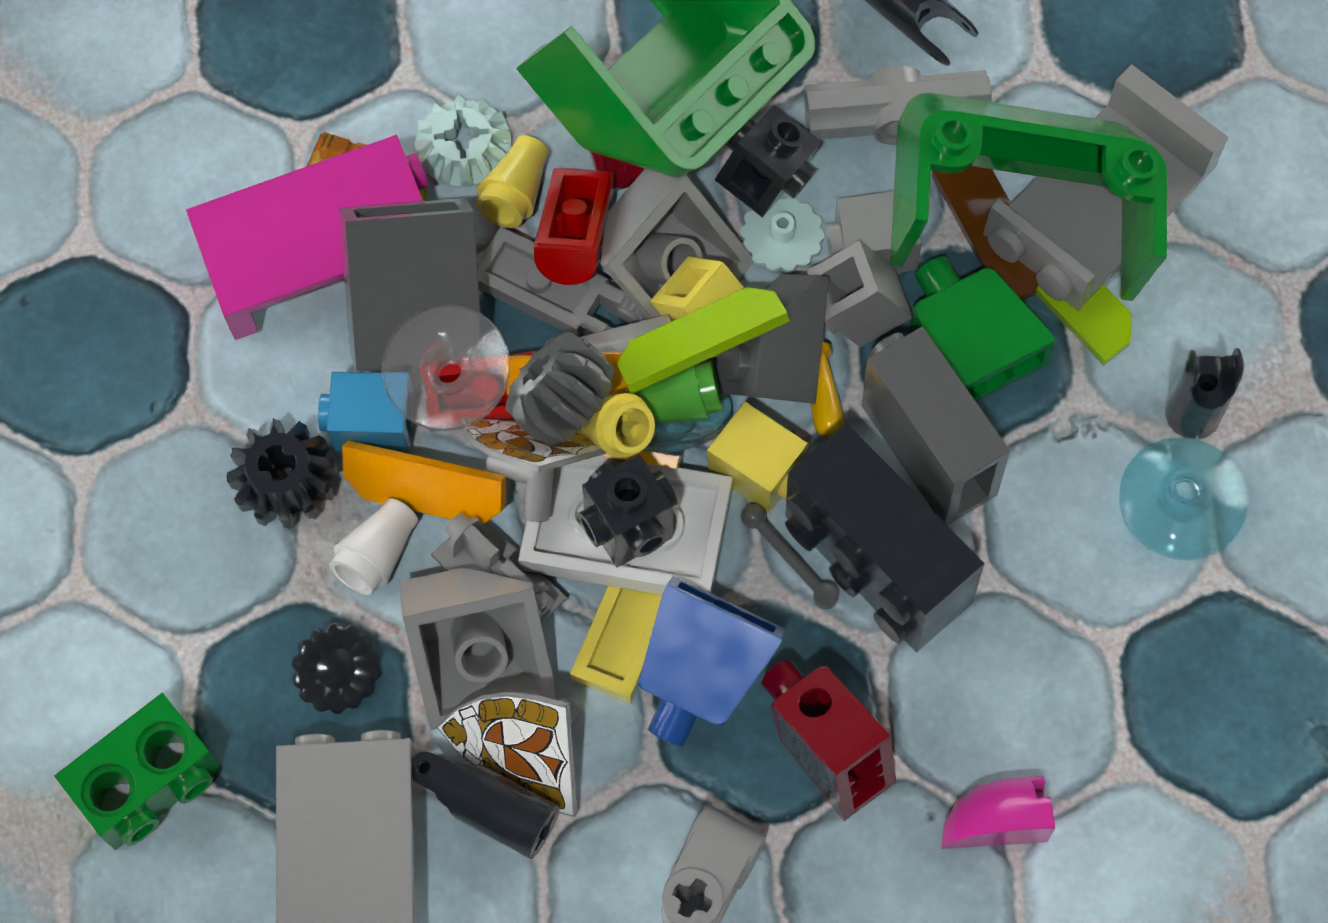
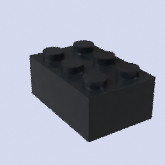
(880, 539)

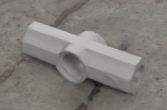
(878, 103)

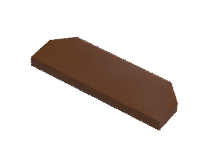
(969, 199)

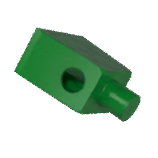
(980, 327)

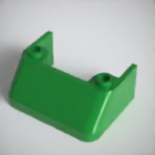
(961, 132)

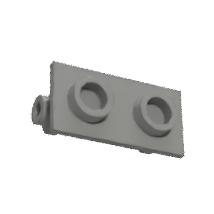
(487, 551)

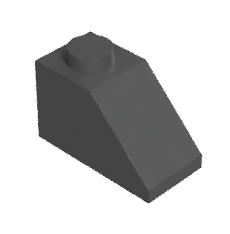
(785, 359)

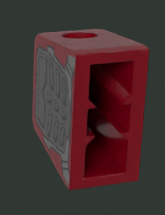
(830, 736)

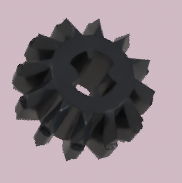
(273, 452)

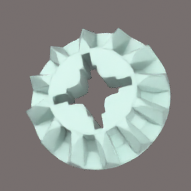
(443, 160)

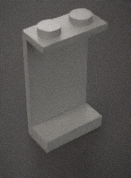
(1075, 229)
(345, 830)

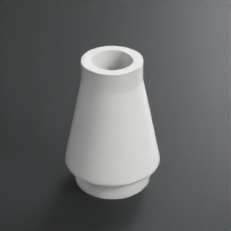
(372, 549)

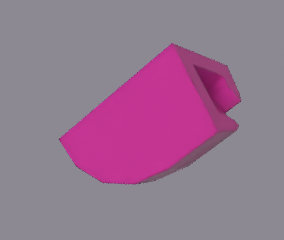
(1000, 814)

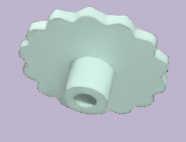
(784, 236)

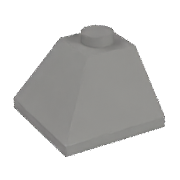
(656, 229)
(474, 638)

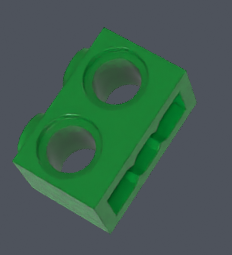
(129, 758)

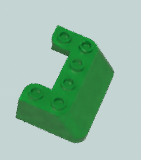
(678, 86)

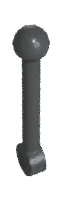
(825, 593)

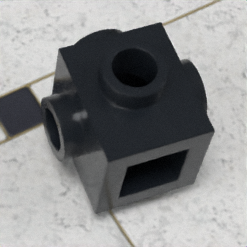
(768, 160)
(627, 509)

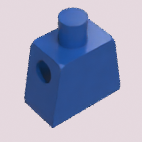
(702, 658)

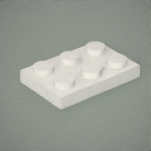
(565, 551)

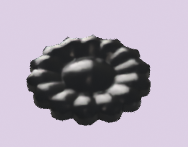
(335, 668)

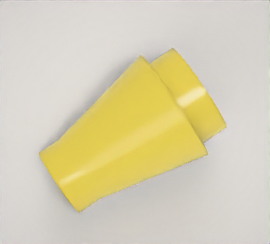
(512, 185)
(621, 426)

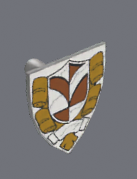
(527, 460)
(520, 739)

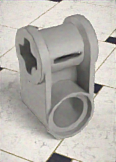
(712, 865)

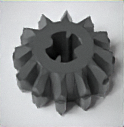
(560, 389)

